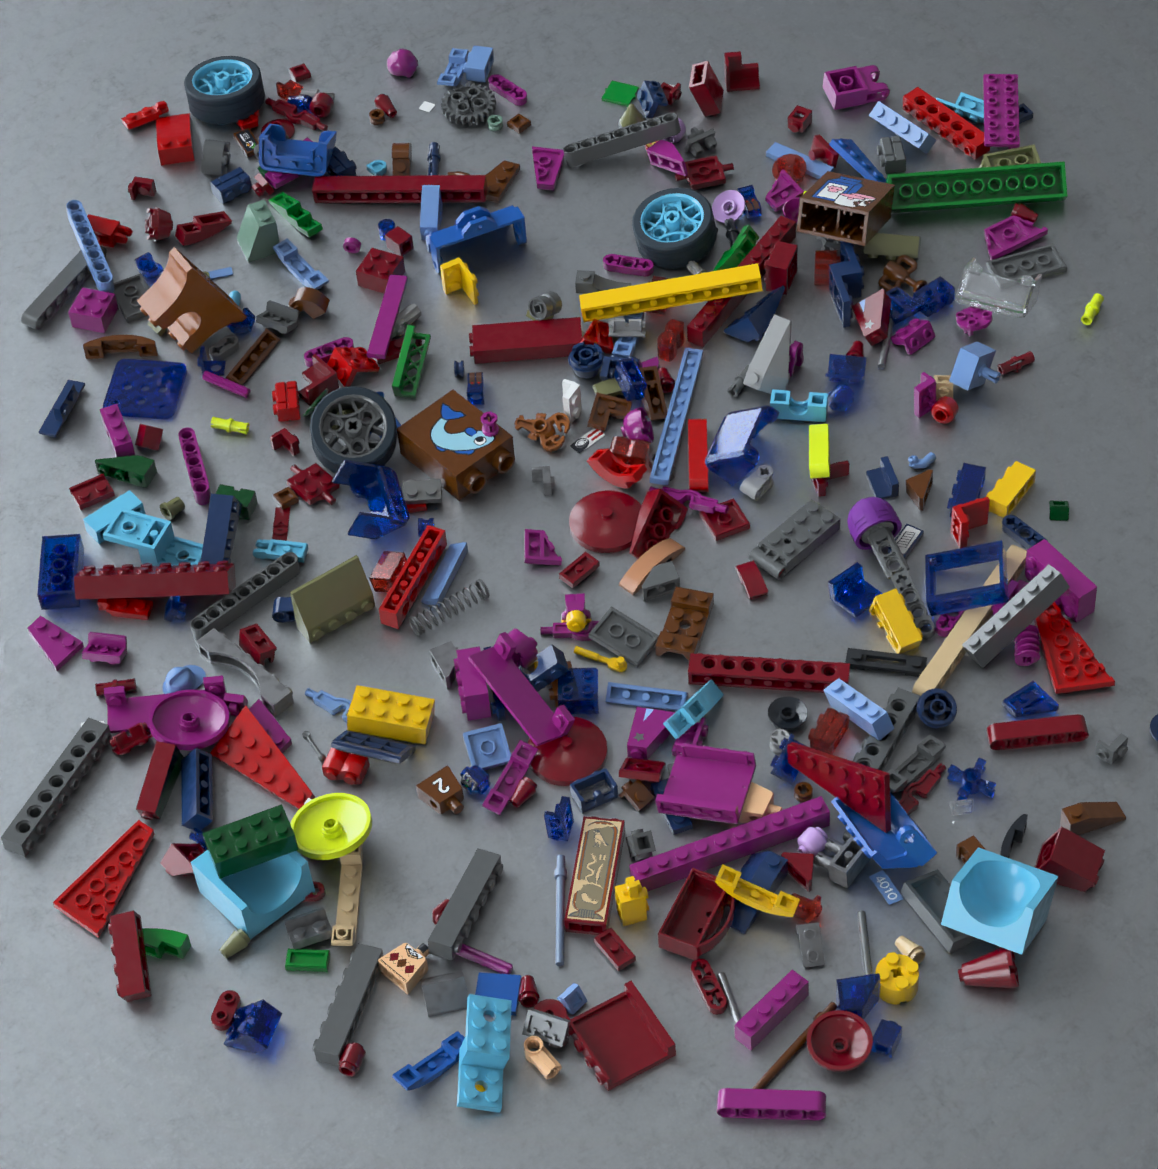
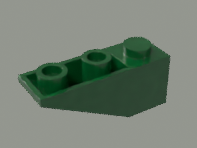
(131, 469)

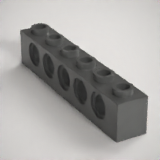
(901, 710)

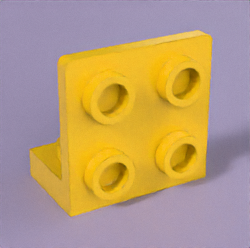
(456, 276)

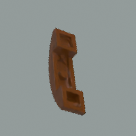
(120, 343)

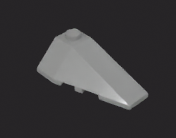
(771, 361)

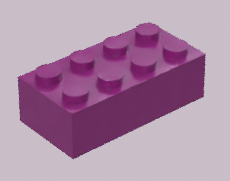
(1081, 596)

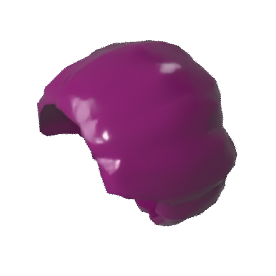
(402, 63)

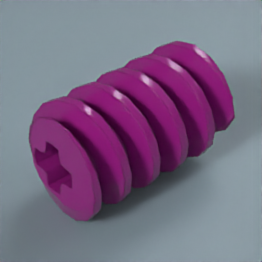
(1027, 646)

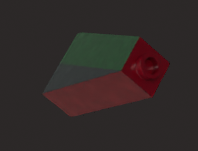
(159, 780)

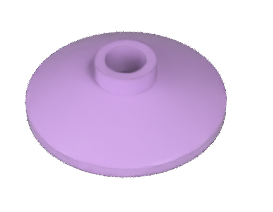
(724, 202)

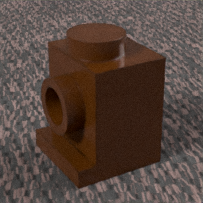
(967, 847)

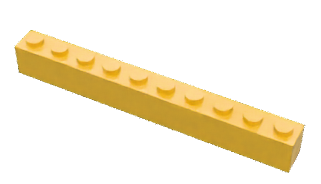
(670, 293)

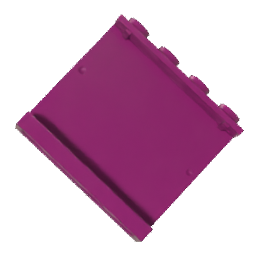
(707, 783)

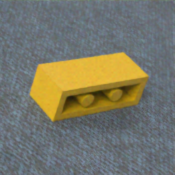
(1011, 489)

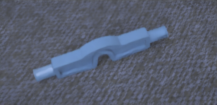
(329, 703)

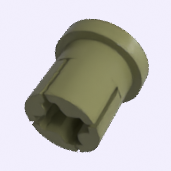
(172, 508)

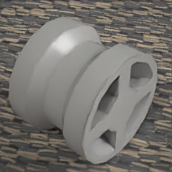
(776, 738)

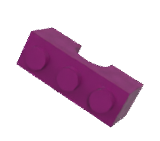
(117, 431)

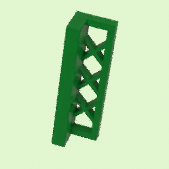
(404, 361)

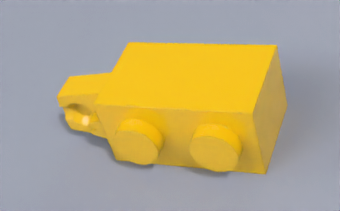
(631, 901)

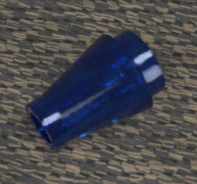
(301, 102)

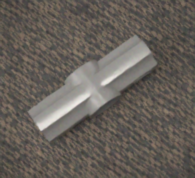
(405, 318)

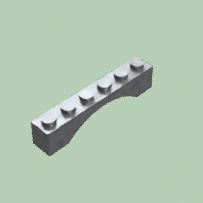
(219, 650)

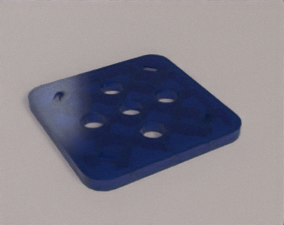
(157, 404)

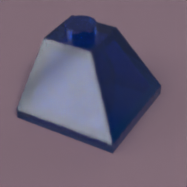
(858, 994)

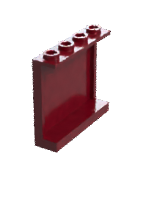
(621, 1038)

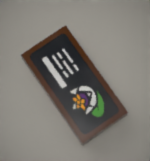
(246, 141)

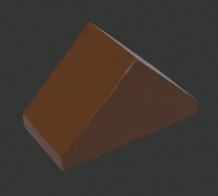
(919, 487)

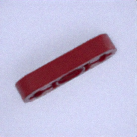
(707, 995)

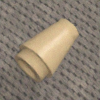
(910, 949)

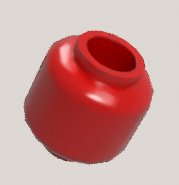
(944, 410)

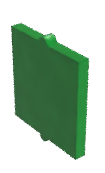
(620, 93)

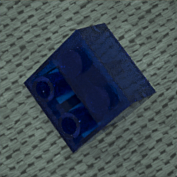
(253, 1027)

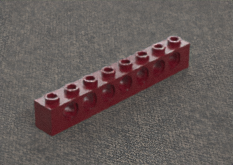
(765, 672)

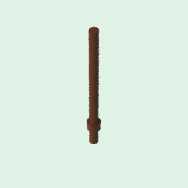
(790, 1052)

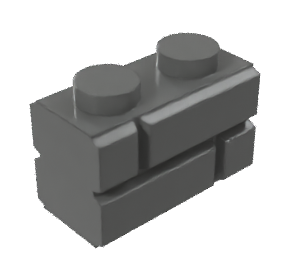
(892, 154)

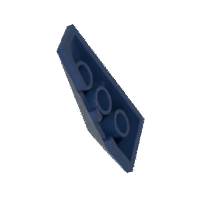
(757, 318)
(766, 871)

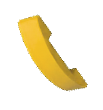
(755, 896)

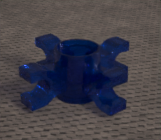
(971, 780)

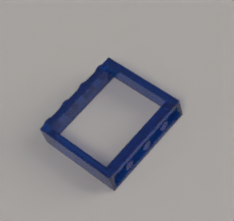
(967, 598)

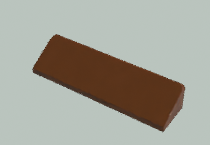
(253, 357)

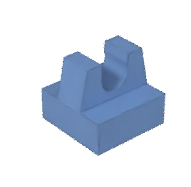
(572, 998)

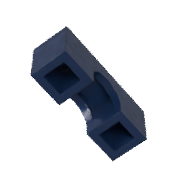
(550, 667)

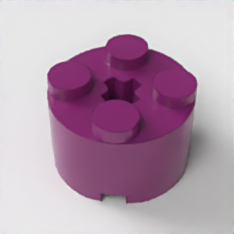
(526, 649)

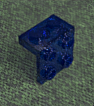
(846, 367)
(579, 691)

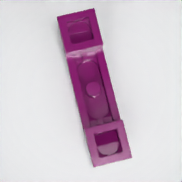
(514, 771)

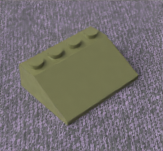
(332, 599)

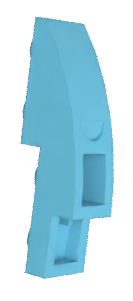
(693, 709)

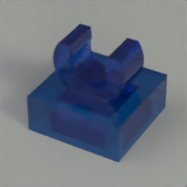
(173, 608)

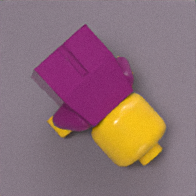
(576, 614)

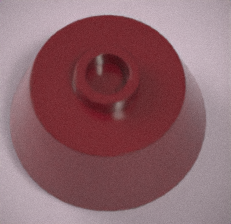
(158, 224)

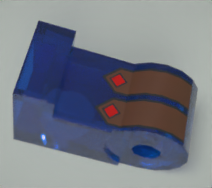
(752, 205)
(475, 387)

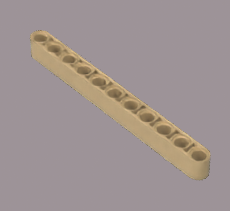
(951, 650)

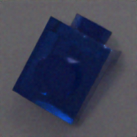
(147, 266)
(245, 326)

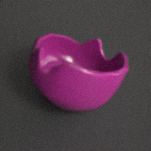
(791, 209)

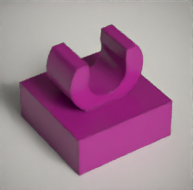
(235, 702)

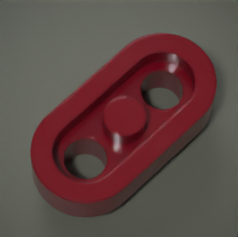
(226, 1009)

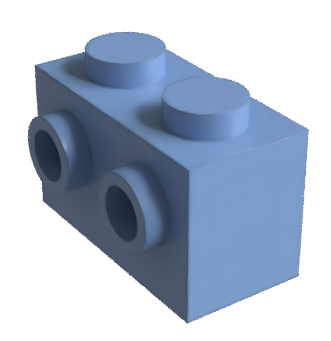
(479, 63)

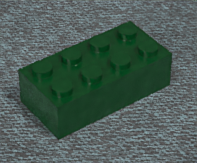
(250, 841)

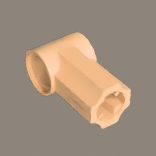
(541, 1058)

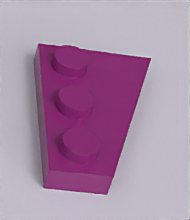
(547, 166)
(54, 641)
(271, 726)

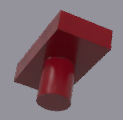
(822, 150)

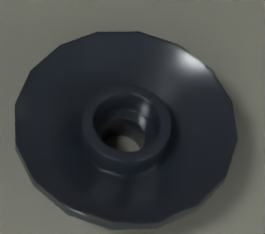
(789, 707)

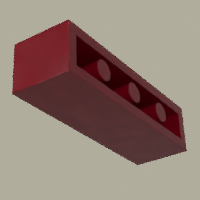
(130, 956)

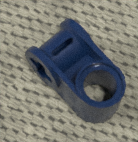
(283, 610)

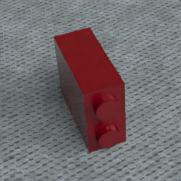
(706, 88)

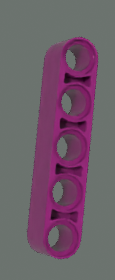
(194, 466)
(771, 1104)

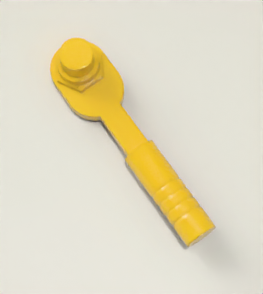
(616, 664)

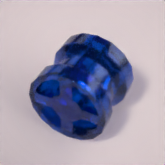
(384, 227)
(422, 524)

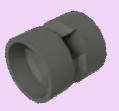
(545, 305)

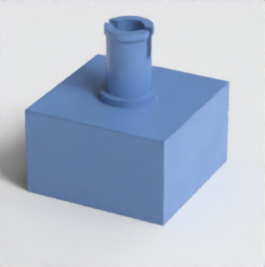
(973, 366)

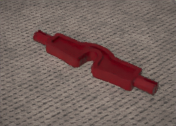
(289, 111)
(921, 788)

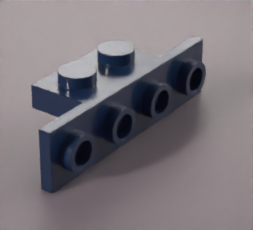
(61, 408)

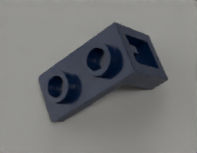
(609, 366)

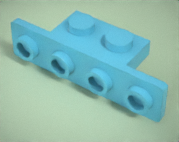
(967, 106)

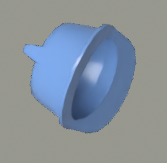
(183, 678)

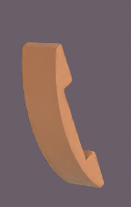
(656, 555)

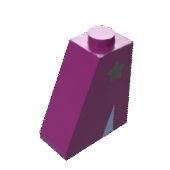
(647, 732)

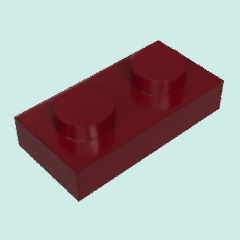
(579, 569)
(614, 949)

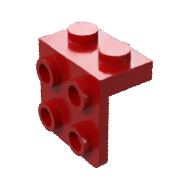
(349, 361)

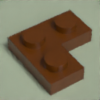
(607, 406)

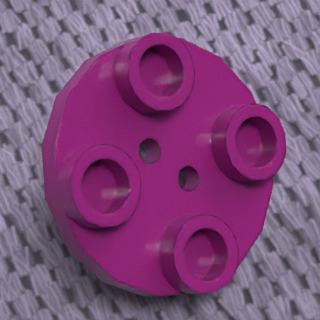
(973, 319)

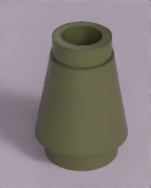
(236, 942)

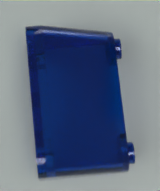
(731, 450)

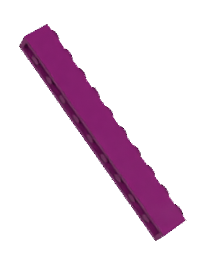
(731, 844)

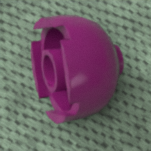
(637, 426)

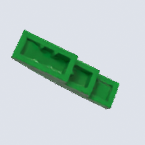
(295, 214)

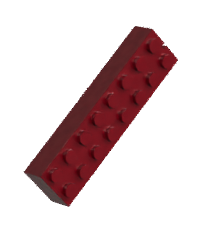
(155, 580)

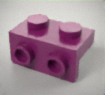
(914, 335)
(105, 648)

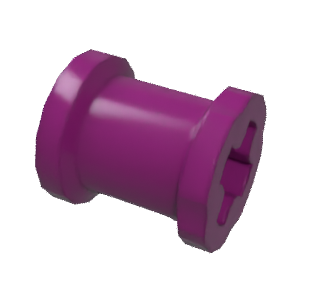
(486, 425)

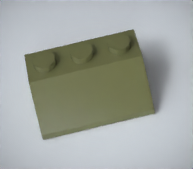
(892, 246)

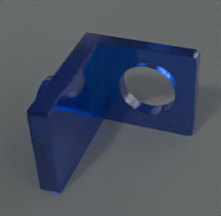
(207, 365)

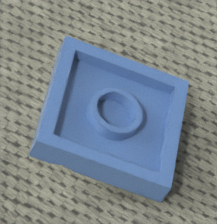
(487, 746)

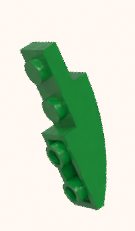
(741, 247)

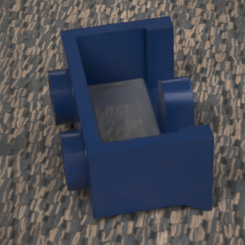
(594, 790)

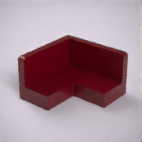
(738, 75)
(319, 378)

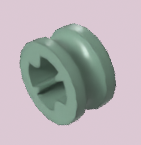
(495, 122)

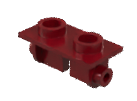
(124, 743)

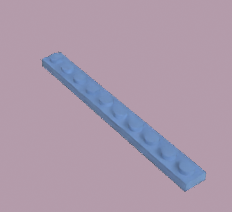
(676, 417)

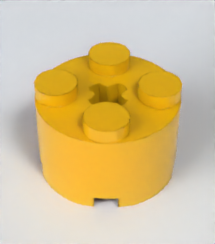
(897, 978)

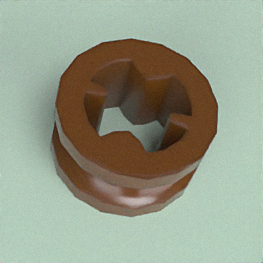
(376, 117)
(803, 797)

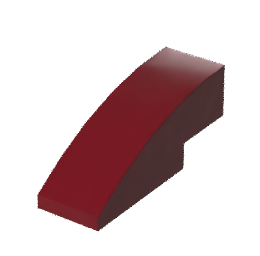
(202, 227)

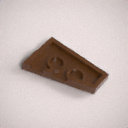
(500, 179)

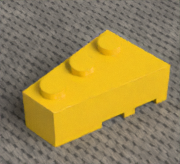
(896, 620)

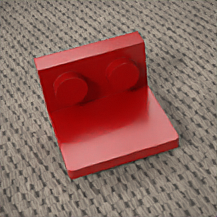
(967, 517)

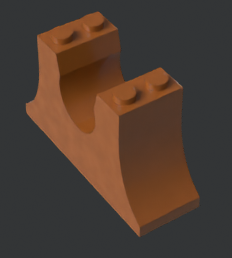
(188, 303)

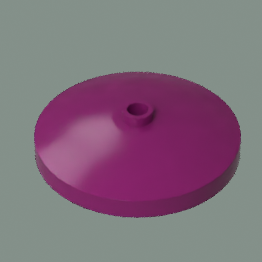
(189, 719)

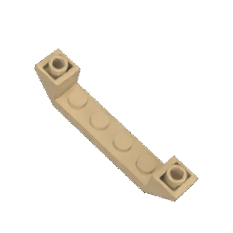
(348, 899)

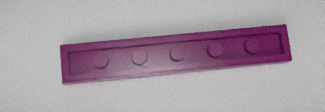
(387, 317)

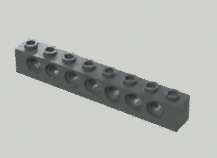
(56, 787)

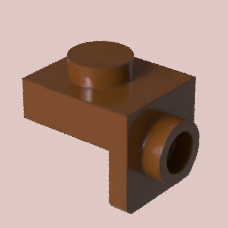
(636, 794)

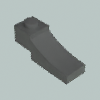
(590, 282)

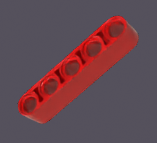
(697, 453)

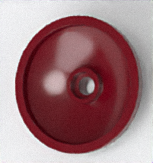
(843, 1030)

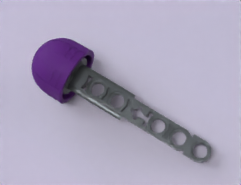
(874, 526)

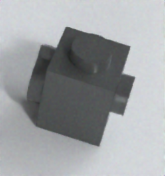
(640, 844)

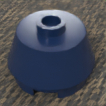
(586, 360)
(936, 708)

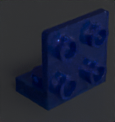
(852, 591)

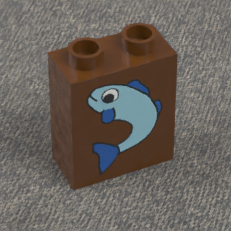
(450, 445)

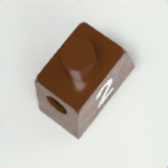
(441, 792)

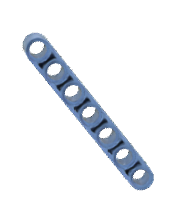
(90, 246)

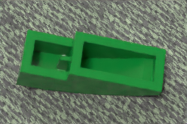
(165, 941)

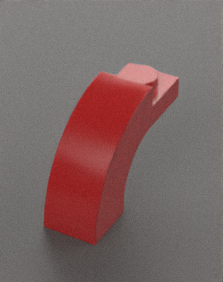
(614, 470)

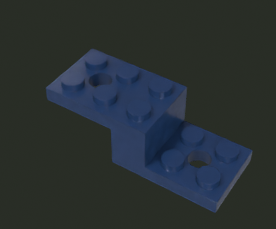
(846, 282)

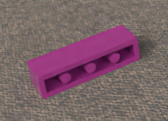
(771, 1010)

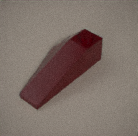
(656, 521)

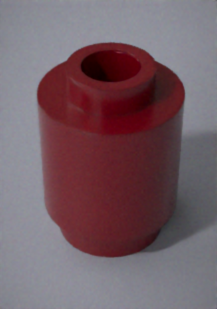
(351, 1059)

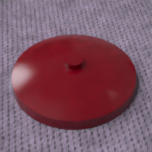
(604, 521)
(571, 755)

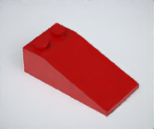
(174, 139)

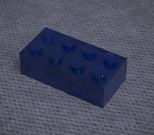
(59, 563)

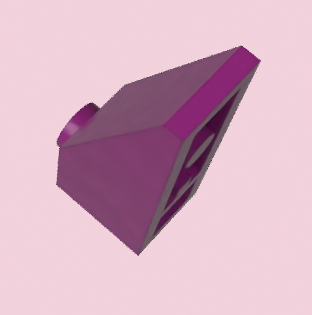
(666, 156)

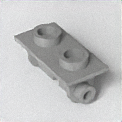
(634, 328)

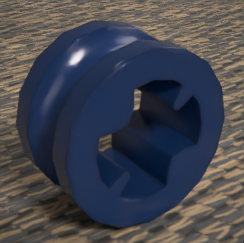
(459, 368)

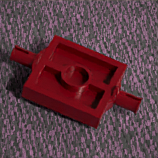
(705, 172)
(312, 484)

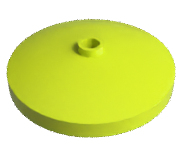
(331, 826)

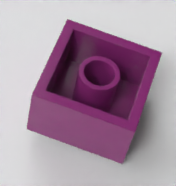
(93, 310)

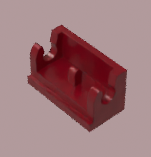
(257, 644)

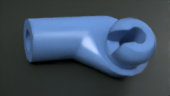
(916, 463)

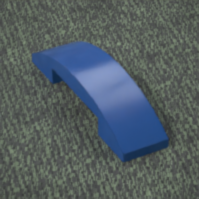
(432, 1066)

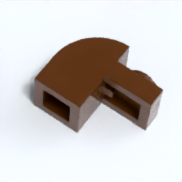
(401, 159)
(310, 301)

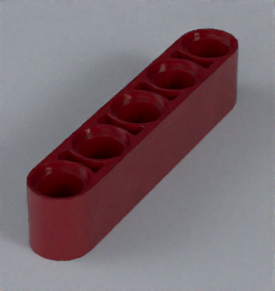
(1037, 732)

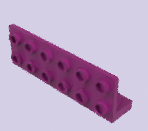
(1001, 110)
(518, 693)
(127, 712)

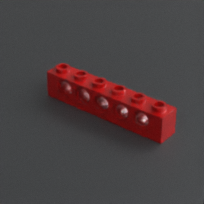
(945, 122)
(412, 577)

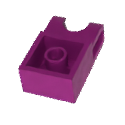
(854, 86)

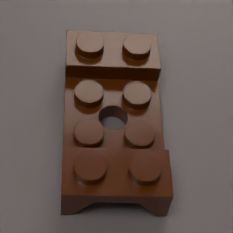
(687, 608)

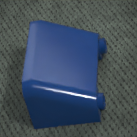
(292, 155)

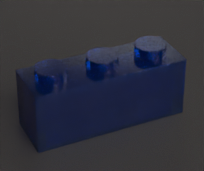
(969, 485)

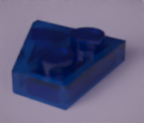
(902, 305)
(1030, 701)

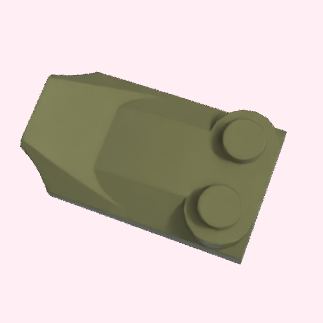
(1013, 156)

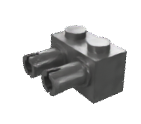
(846, 863)

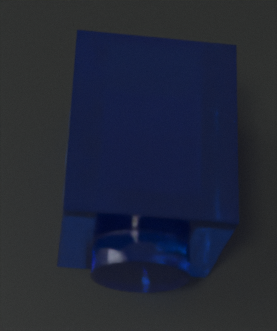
(887, 1038)

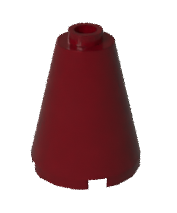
(991, 970)

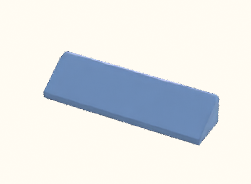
(445, 574)
(645, 696)

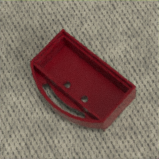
(689, 913)

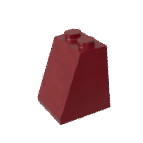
(1071, 859)

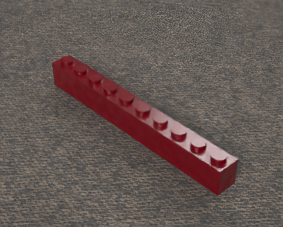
(397, 188)
(717, 311)

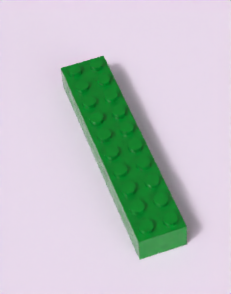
(978, 187)

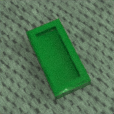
(307, 960)

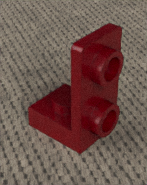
(837, 470)

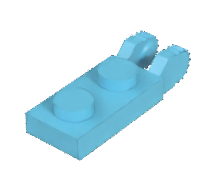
(275, 548)

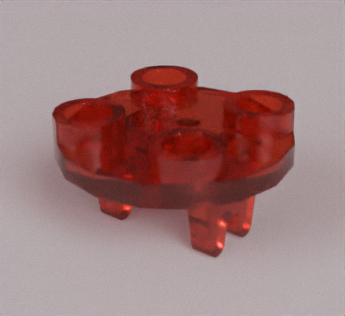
(797, 167)

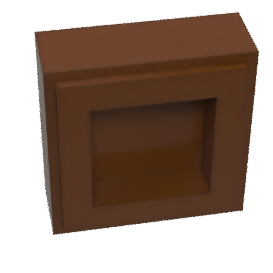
(519, 123)
(285, 498)

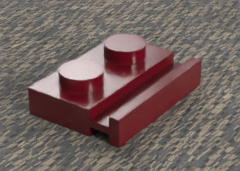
(91, 491)

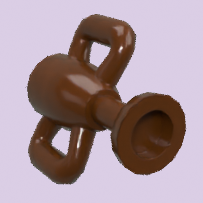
(899, 275)

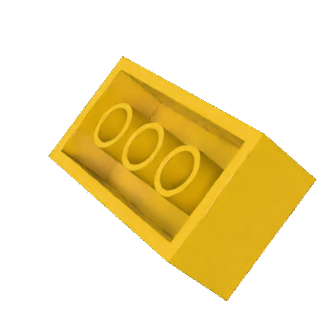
(390, 714)

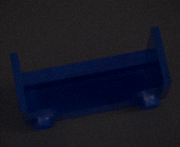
(383, 496)

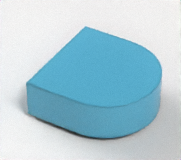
(377, 167)

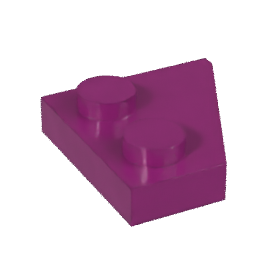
(783, 190)
(539, 549)

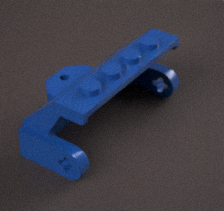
(472, 224)
(899, 848)

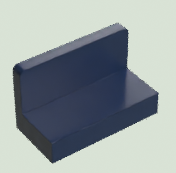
(883, 480)

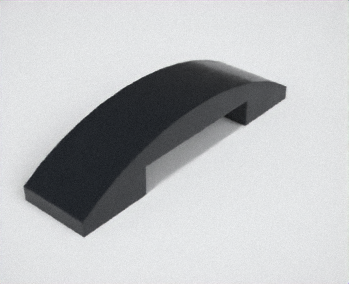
(1015, 833)

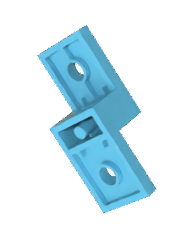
(152, 538)
(484, 1053)

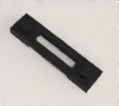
(914, 664)

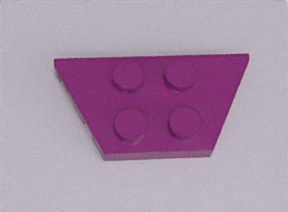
(1011, 235)

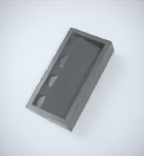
(928, 898)

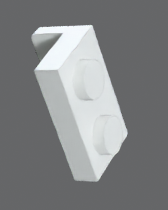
(571, 399)

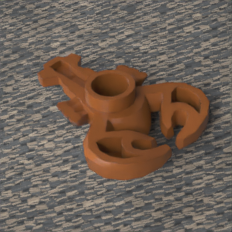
(545, 430)

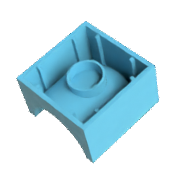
(257, 894)
(999, 900)

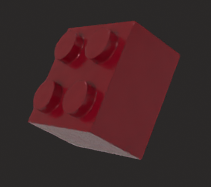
(781, 266)
(376, 269)

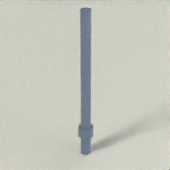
(560, 876)

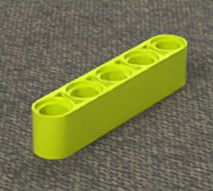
(819, 451)

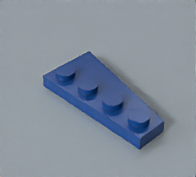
(857, 159)

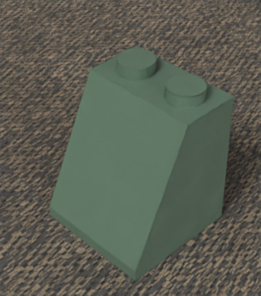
(258, 232)

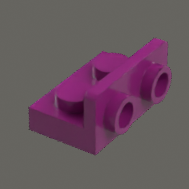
(924, 395)
(693, 735)

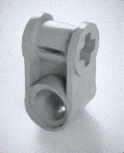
(758, 482)

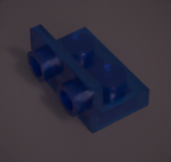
(561, 821)

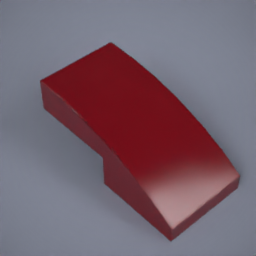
(751, 579)

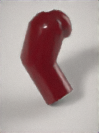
(438, 910)

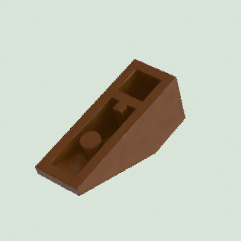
(653, 398)
(1090, 816)

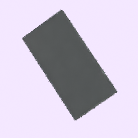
(1040, 260)

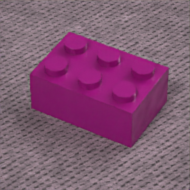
(471, 686)

